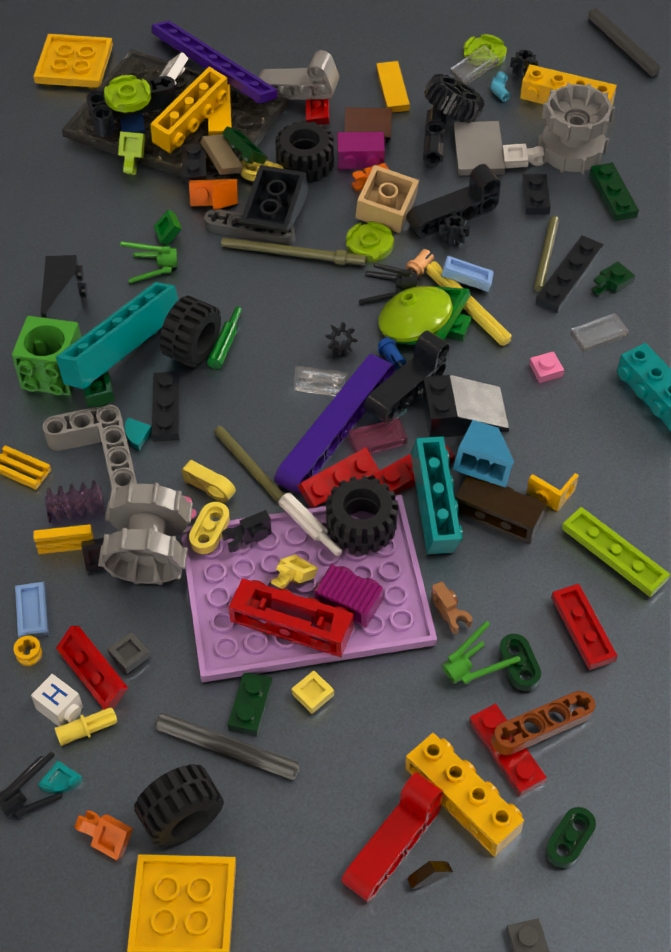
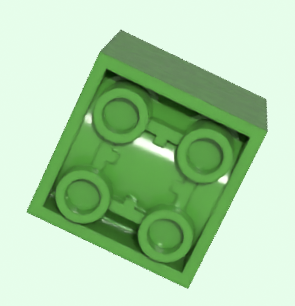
(37, 352)

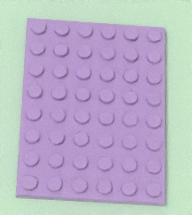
(232, 649)

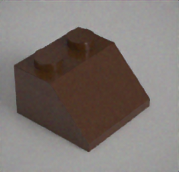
(368, 120)

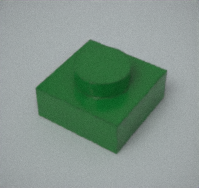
(167, 227)
(460, 327)

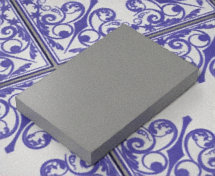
(478, 144)

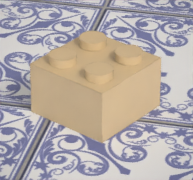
(386, 198)

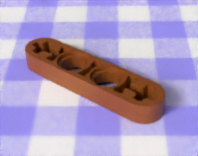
(545, 724)

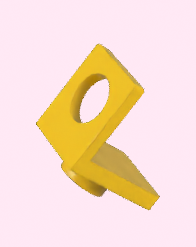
(549, 494)

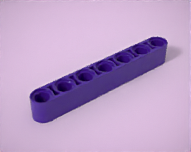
(333, 424)

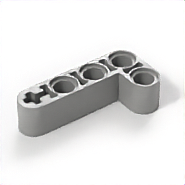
(313, 82)

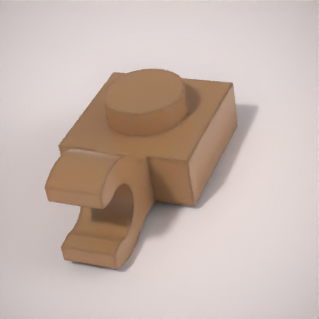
(446, 605)

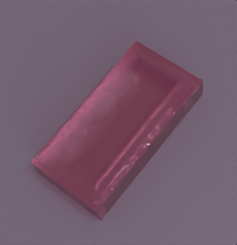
(378, 436)

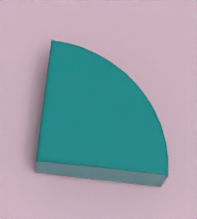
(137, 433)
(60, 779)

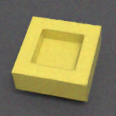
(312, 692)

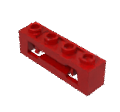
(291, 617)

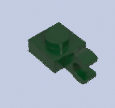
(613, 277)

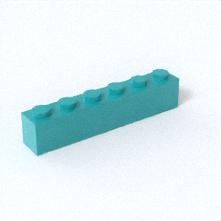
(116, 336)

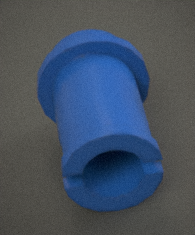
(388, 348)

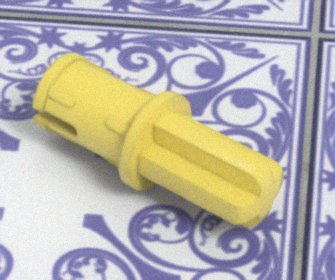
(85, 726)

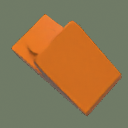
(213, 193)

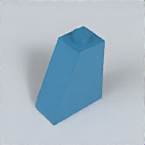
(484, 454)

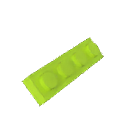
(616, 551)

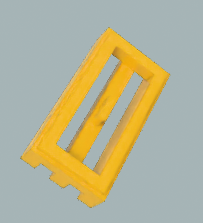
(24, 464)
(62, 538)

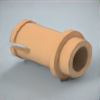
(419, 263)

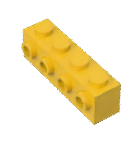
(540, 80)
(189, 110)
(466, 795)

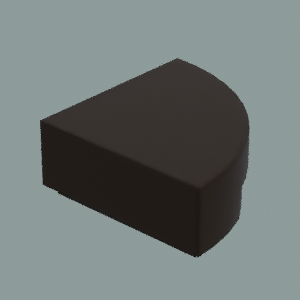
(429, 874)

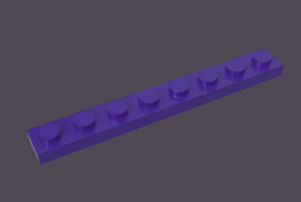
(208, 57)

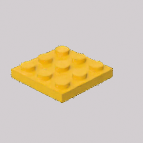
(73, 60)
(182, 904)

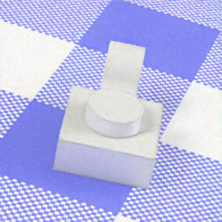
(519, 155)

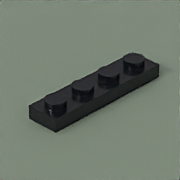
(569, 274)

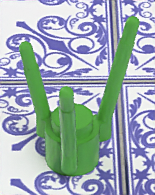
(165, 257)
(459, 665)

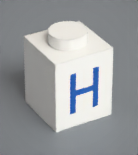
(57, 701)

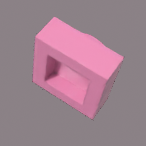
(546, 367)

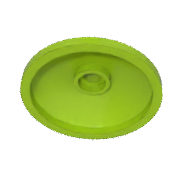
(414, 312)

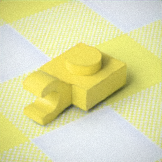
(294, 570)

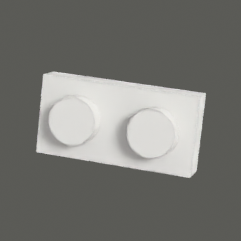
(175, 66)

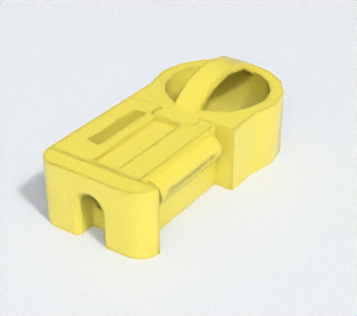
(213, 484)

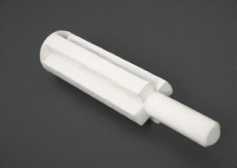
(308, 522)

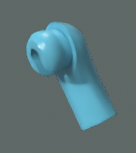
(498, 86)

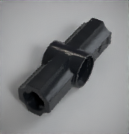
(434, 137)

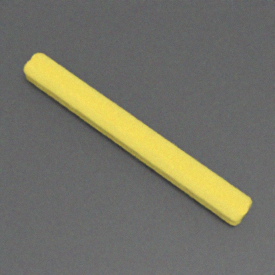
(472, 307)

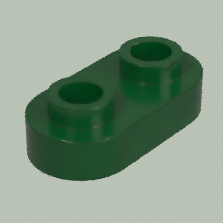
(526, 666)
(569, 839)

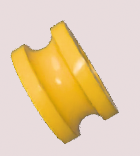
(35, 653)

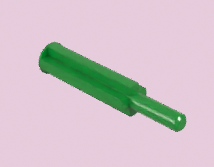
(224, 340)

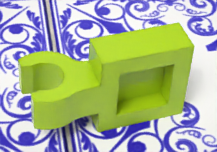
(131, 147)

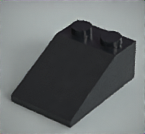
(275, 199)
(62, 288)
(456, 401)

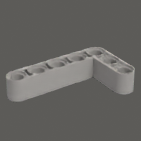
(91, 427)

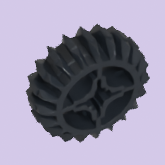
(454, 98)

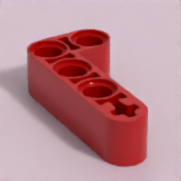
(395, 838)

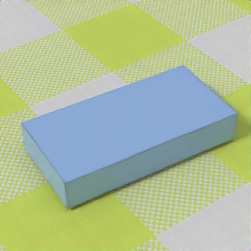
(467, 273)
(32, 610)

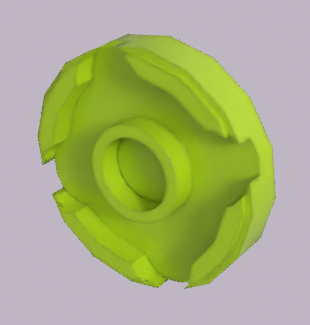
(494, 43)
(127, 93)
(371, 240)

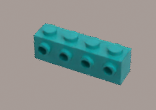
(649, 379)
(436, 495)

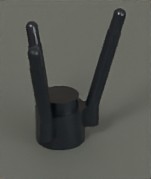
(404, 280)
(12, 797)

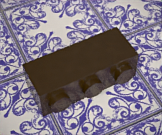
(500, 508)

